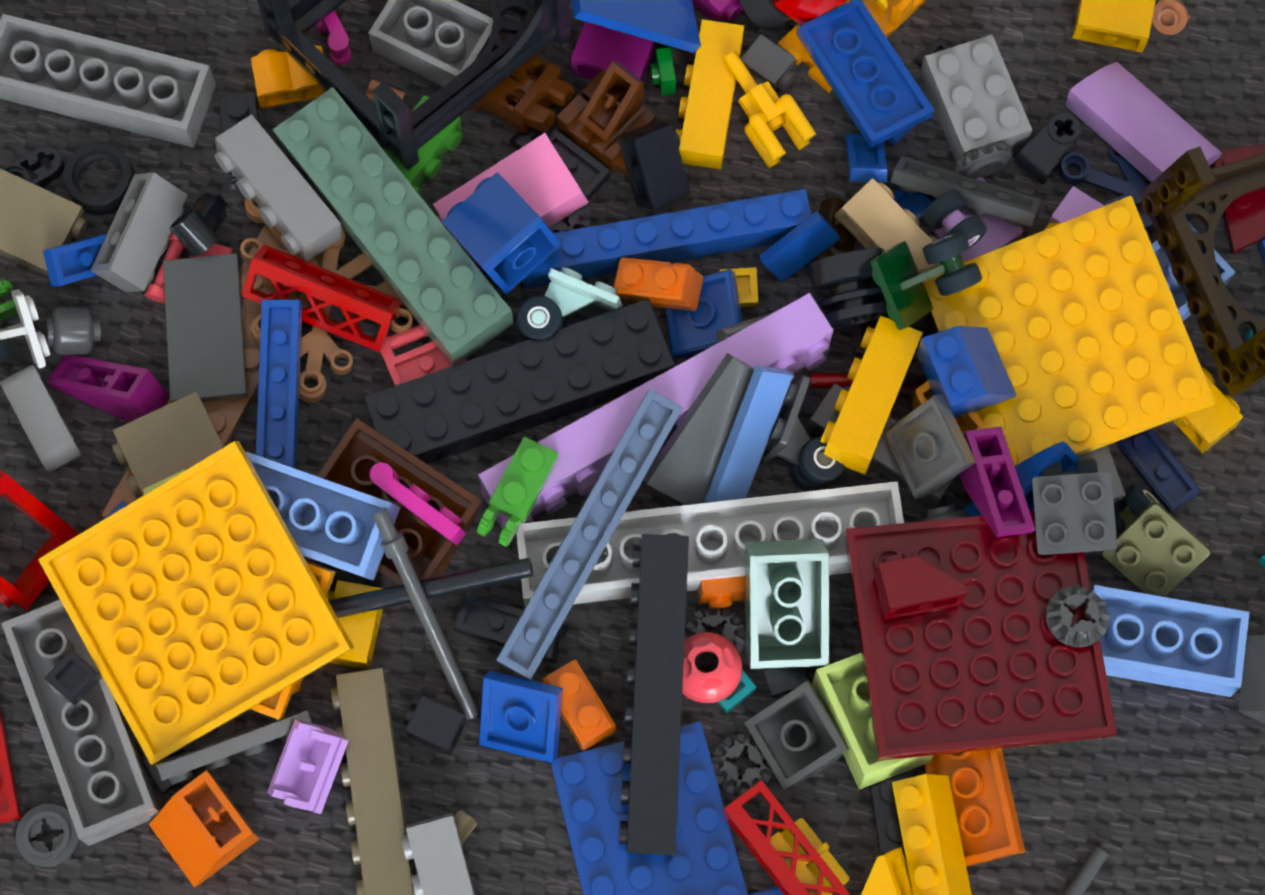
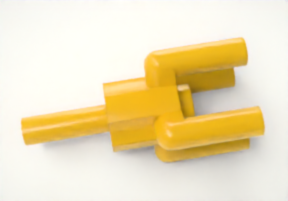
(769, 113)

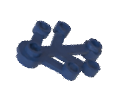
(1131, 187)

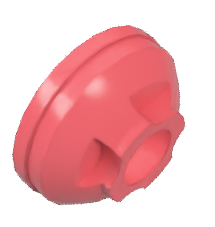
(719, 683)

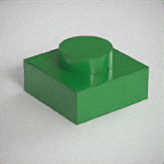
(663, 71)

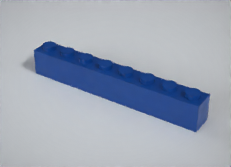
(676, 235)

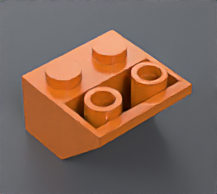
(202, 829)

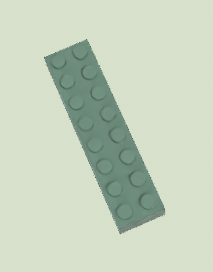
(393, 227)

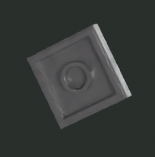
(929, 446)

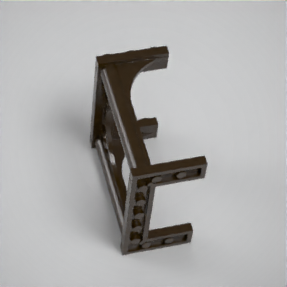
(1167, 203)

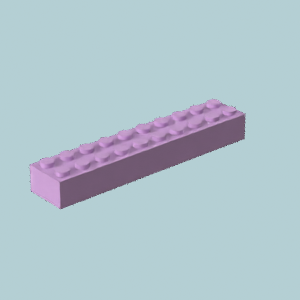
(785, 340)

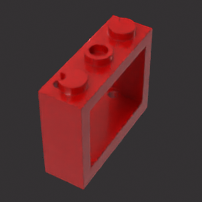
(33, 578)

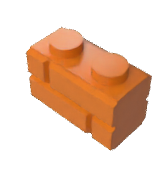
(661, 282)
(581, 706)

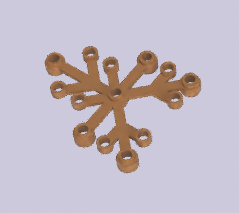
(318, 341)

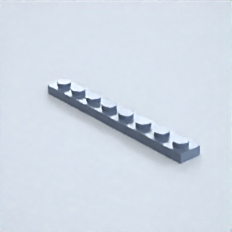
(589, 534)

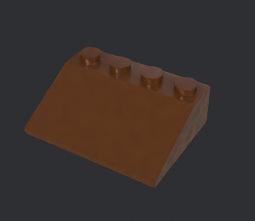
(351, 468)

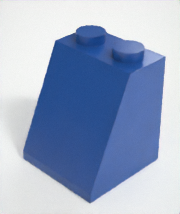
(501, 232)

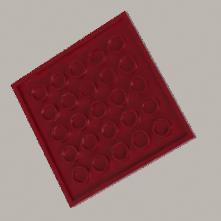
(981, 668)

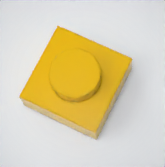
(747, 286)

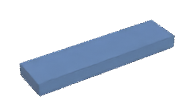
(749, 434)

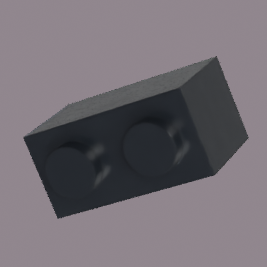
(654, 165)

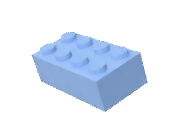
(326, 518)
(1173, 641)

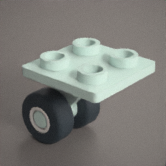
(544, 315)

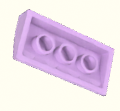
(1135, 121)

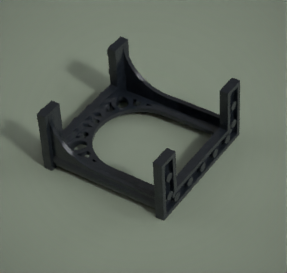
(390, 116)

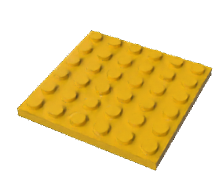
(1080, 334)
(195, 603)

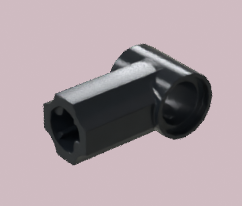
(199, 224)

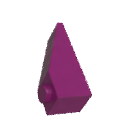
(109, 386)
(995, 483)

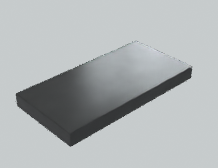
(205, 328)
(696, 446)

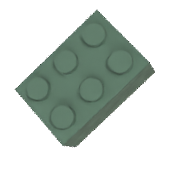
(787, 603)

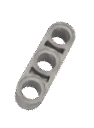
(40, 418)

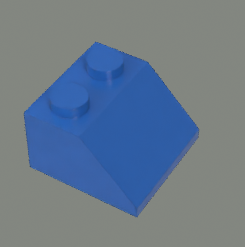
(965, 369)

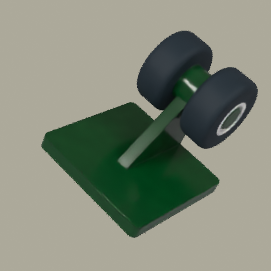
(903, 283)

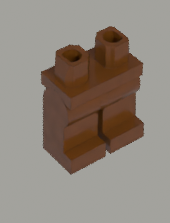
(526, 95)
(605, 152)

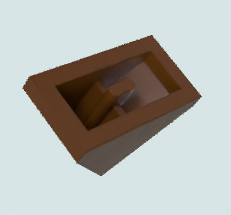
(613, 102)

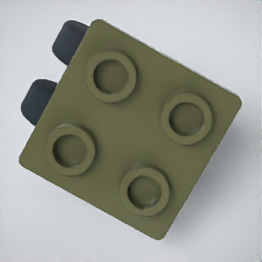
(1153, 544)

